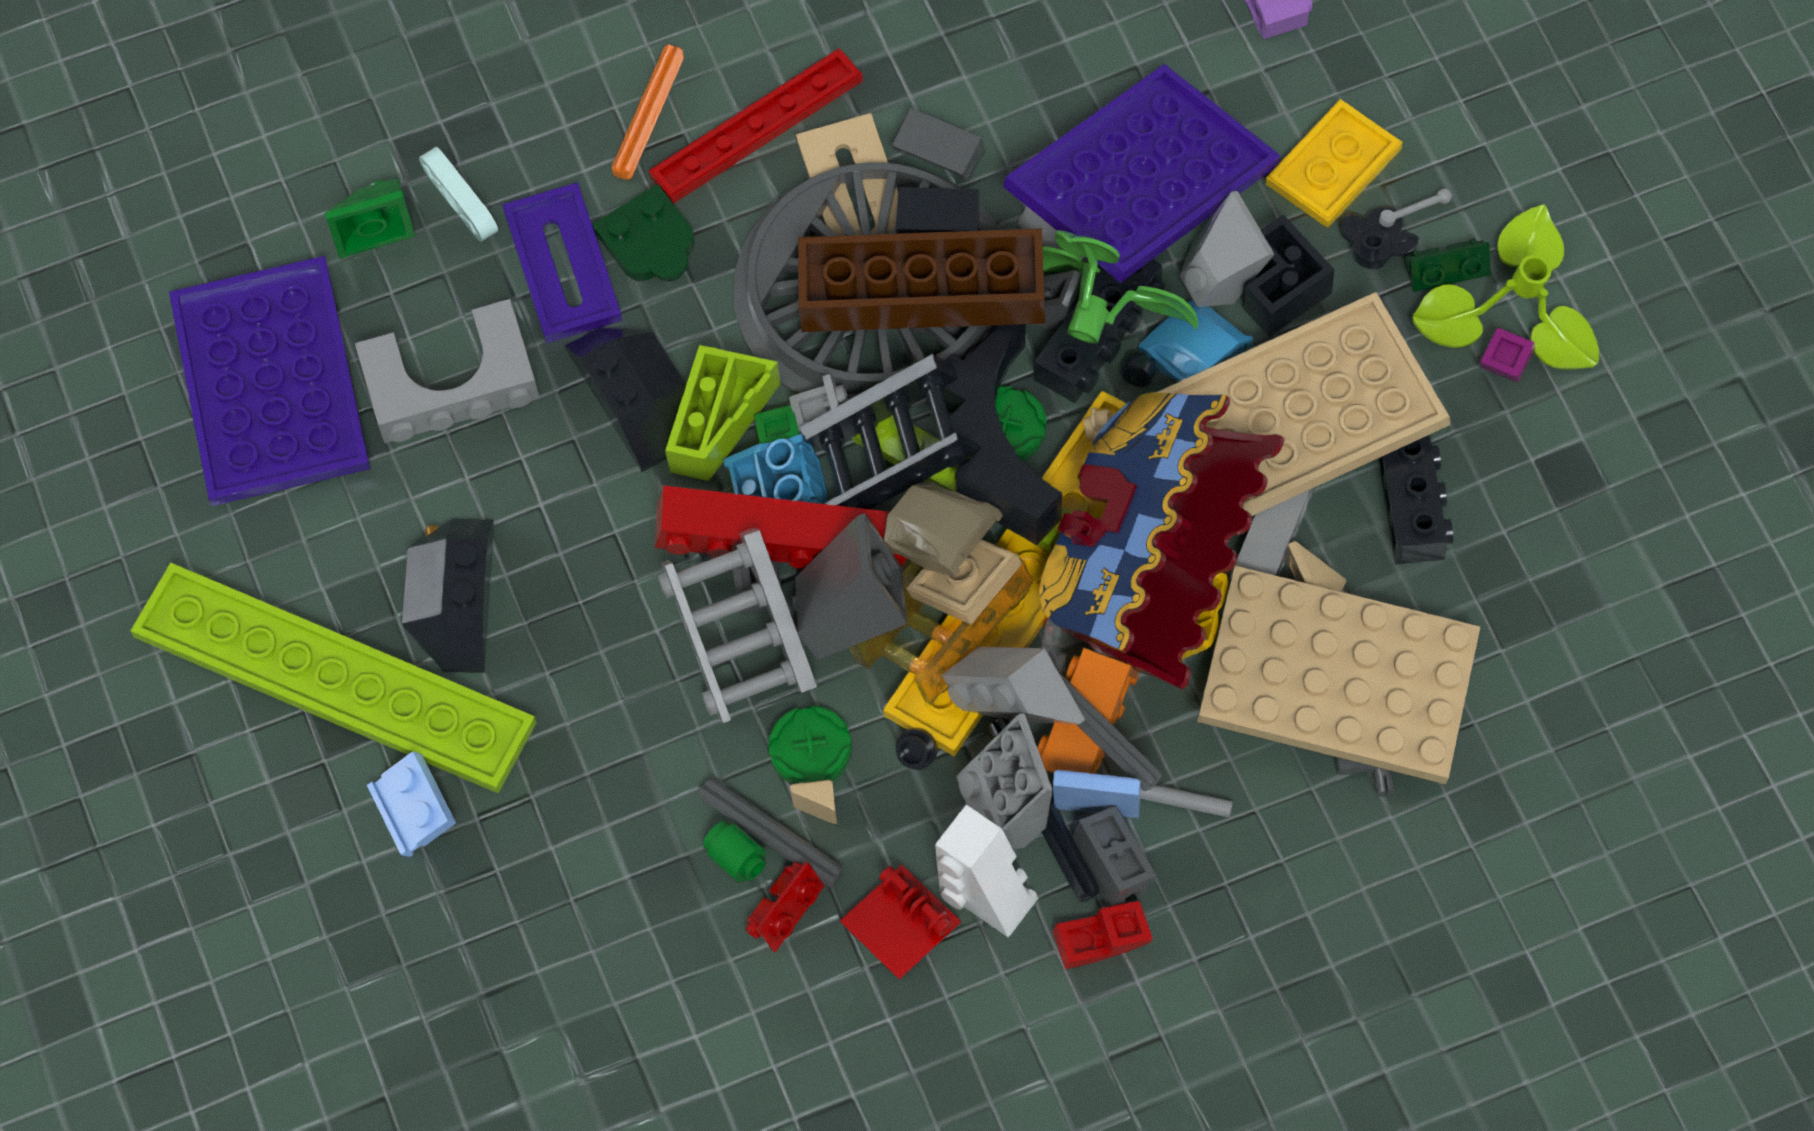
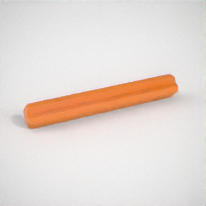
(647, 112)

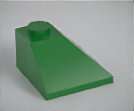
(370, 219)

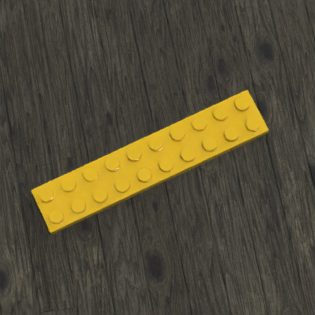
(1021, 625)

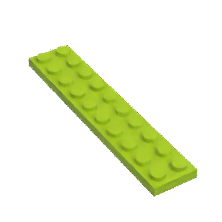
(334, 677)

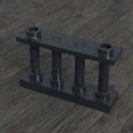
(876, 404)

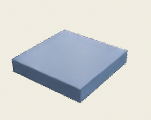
(1096, 793)

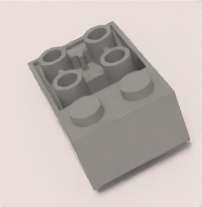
(1010, 784)

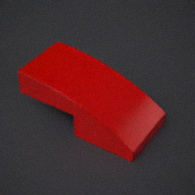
(1102, 936)

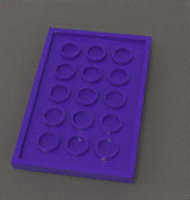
(1142, 170)
(268, 381)

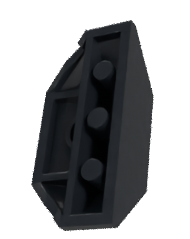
(633, 386)
(450, 594)

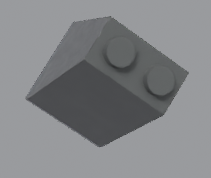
(849, 591)

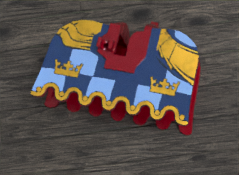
(1152, 558)

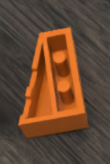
(1104, 685)

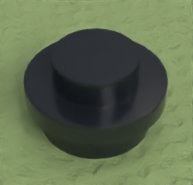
(916, 748)

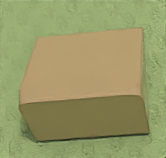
(815, 799)

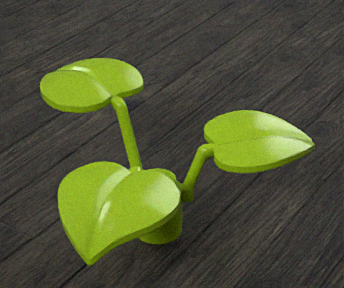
(1536, 249)

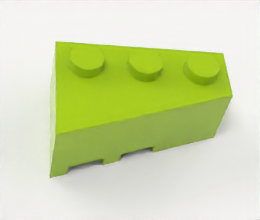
(718, 409)

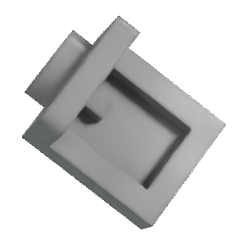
(817, 401)

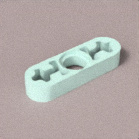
(458, 194)

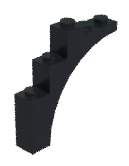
(995, 471)

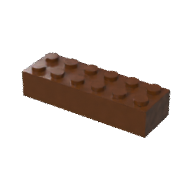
(921, 280)

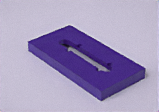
(568, 211)

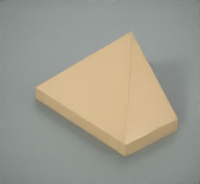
(1311, 570)

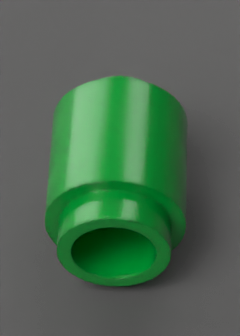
(735, 852)

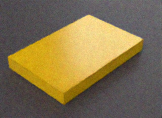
(1334, 163)

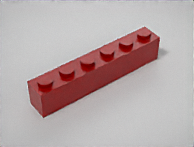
(790, 529)

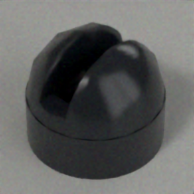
(1146, 372)

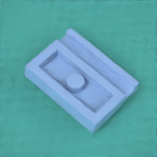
(411, 804)

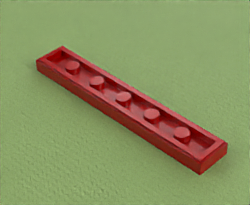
(756, 125)

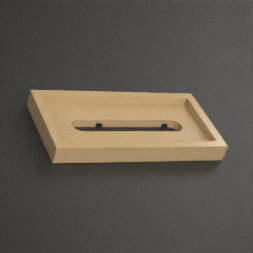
(862, 140)

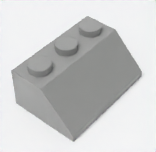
(1010, 683)

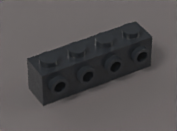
(1073, 365)
(1415, 502)

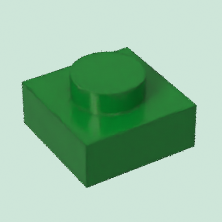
(776, 424)

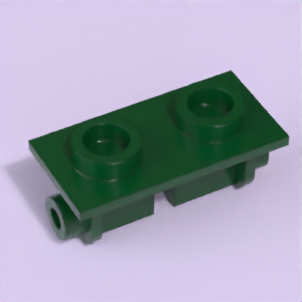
(1456, 264)

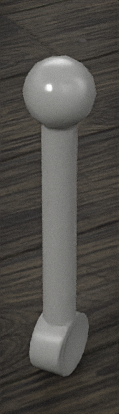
(1388, 217)

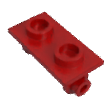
(795, 891)

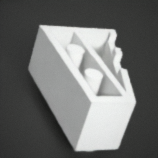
(979, 872)

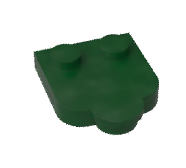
(647, 237)

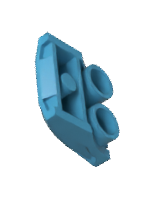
(1185, 351)
(779, 471)

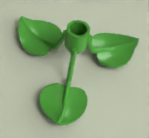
(1091, 310)

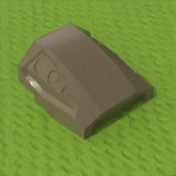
(938, 527)

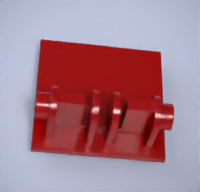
(900, 921)

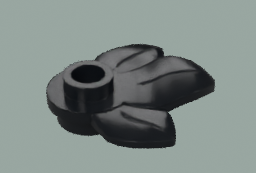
(1373, 242)

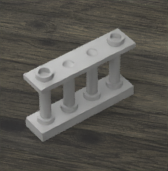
(763, 593)

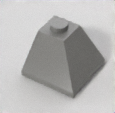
(1225, 255)

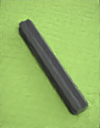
(1114, 743)
(769, 831)

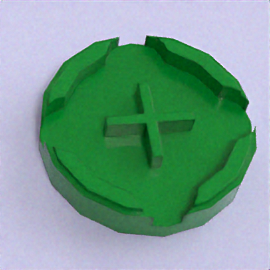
(1021, 420)
(810, 745)

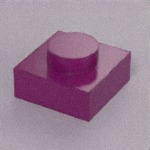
(1507, 355)

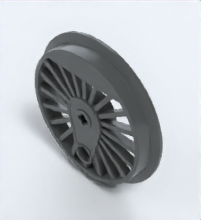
(773, 250)

